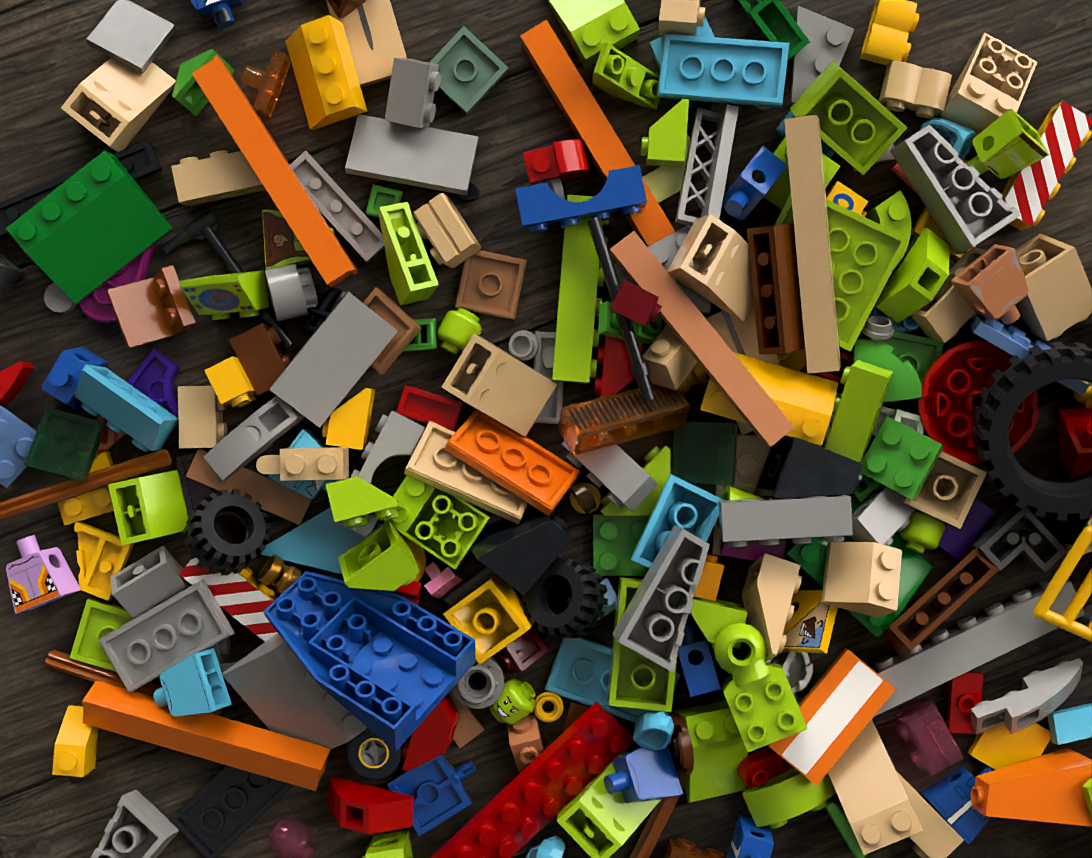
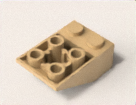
(989, 84)
(118, 101)
(716, 266)
(499, 385)
(768, 599)

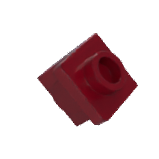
(522, 652)

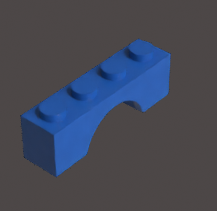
(542, 207)

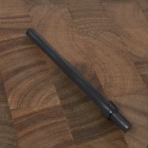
(639, 368)

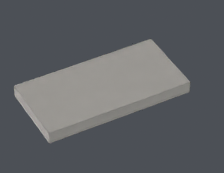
(412, 155)
(333, 359)
(166, 635)

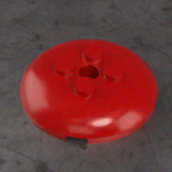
(948, 393)

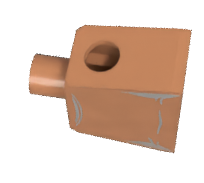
(993, 284)

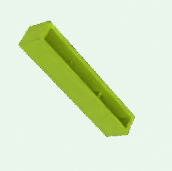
(577, 304)

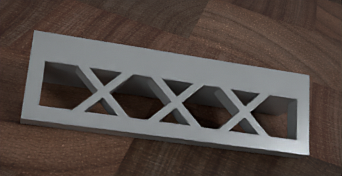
(718, 164)

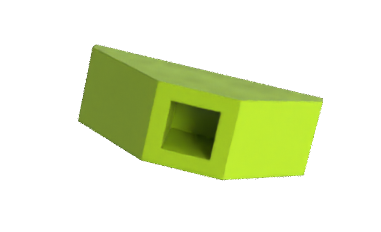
(625, 78)
(916, 278)
(659, 468)

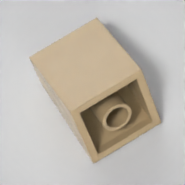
(1056, 286)

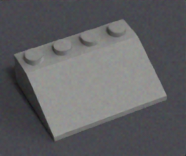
(289, 698)

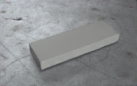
(544, 365)

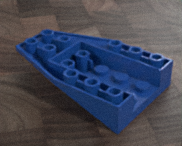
(372, 651)

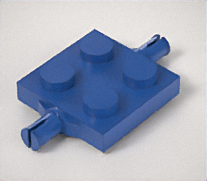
(436, 791)

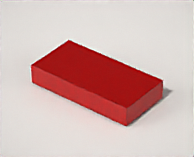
(429, 407)

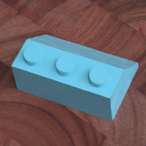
(124, 408)
(680, 506)

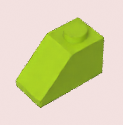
(667, 138)

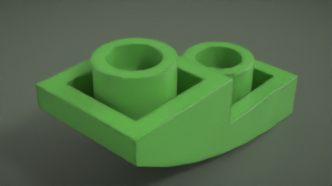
(610, 327)

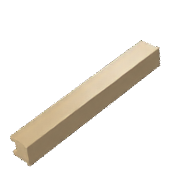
(812, 243)

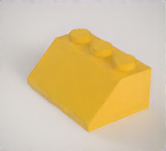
(325, 72)

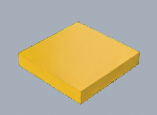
(1001, 749)

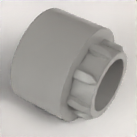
(291, 291)
(485, 695)

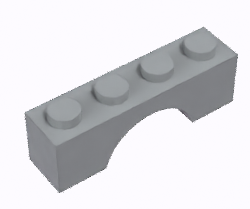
(396, 438)

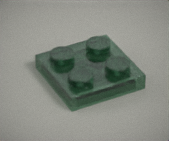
(65, 444)
(705, 453)

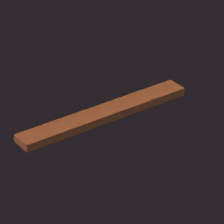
(702, 340)

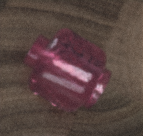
(291, 839)

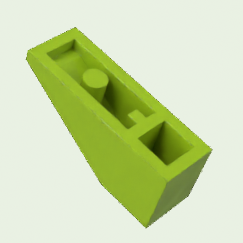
(406, 255)

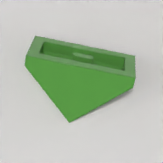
(186, 87)

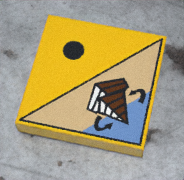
(810, 624)

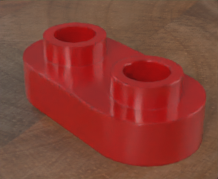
(761, 767)

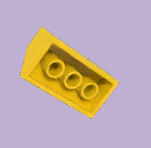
(800, 396)

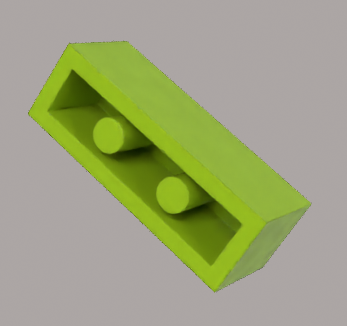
(857, 409)

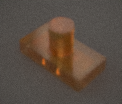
(268, 82)

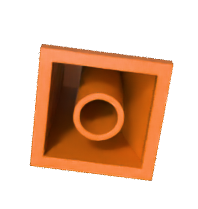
(1037, 789)

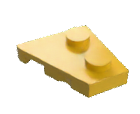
(90, 503)

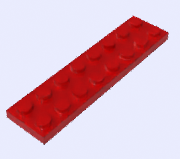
(541, 788)

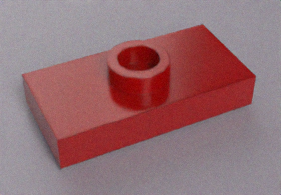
(963, 694)

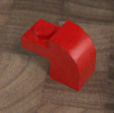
(561, 160)

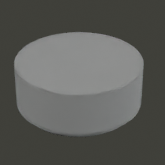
(57, 300)

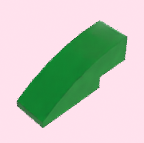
(775, 23)

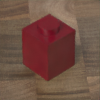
(636, 304)

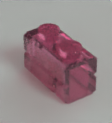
(929, 737)

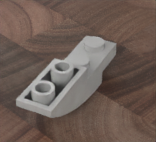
(252, 437)
(1039, 697)

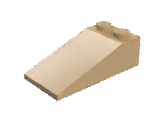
(873, 793)

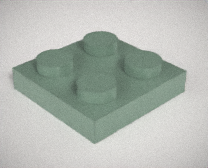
(468, 70)

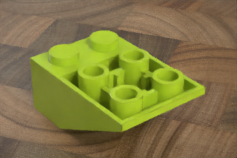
(438, 520)
(600, 819)

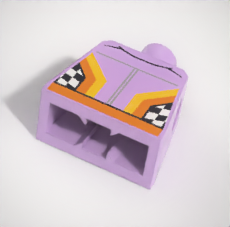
(38, 576)

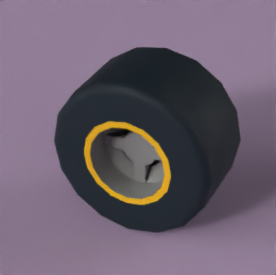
(372, 761)

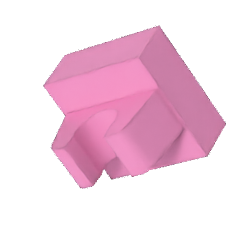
(441, 580)

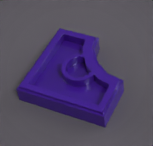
(157, 380)

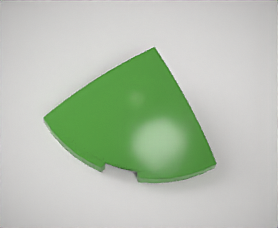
(904, 381)

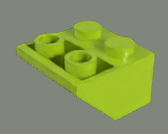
(357, 500)
(149, 507)

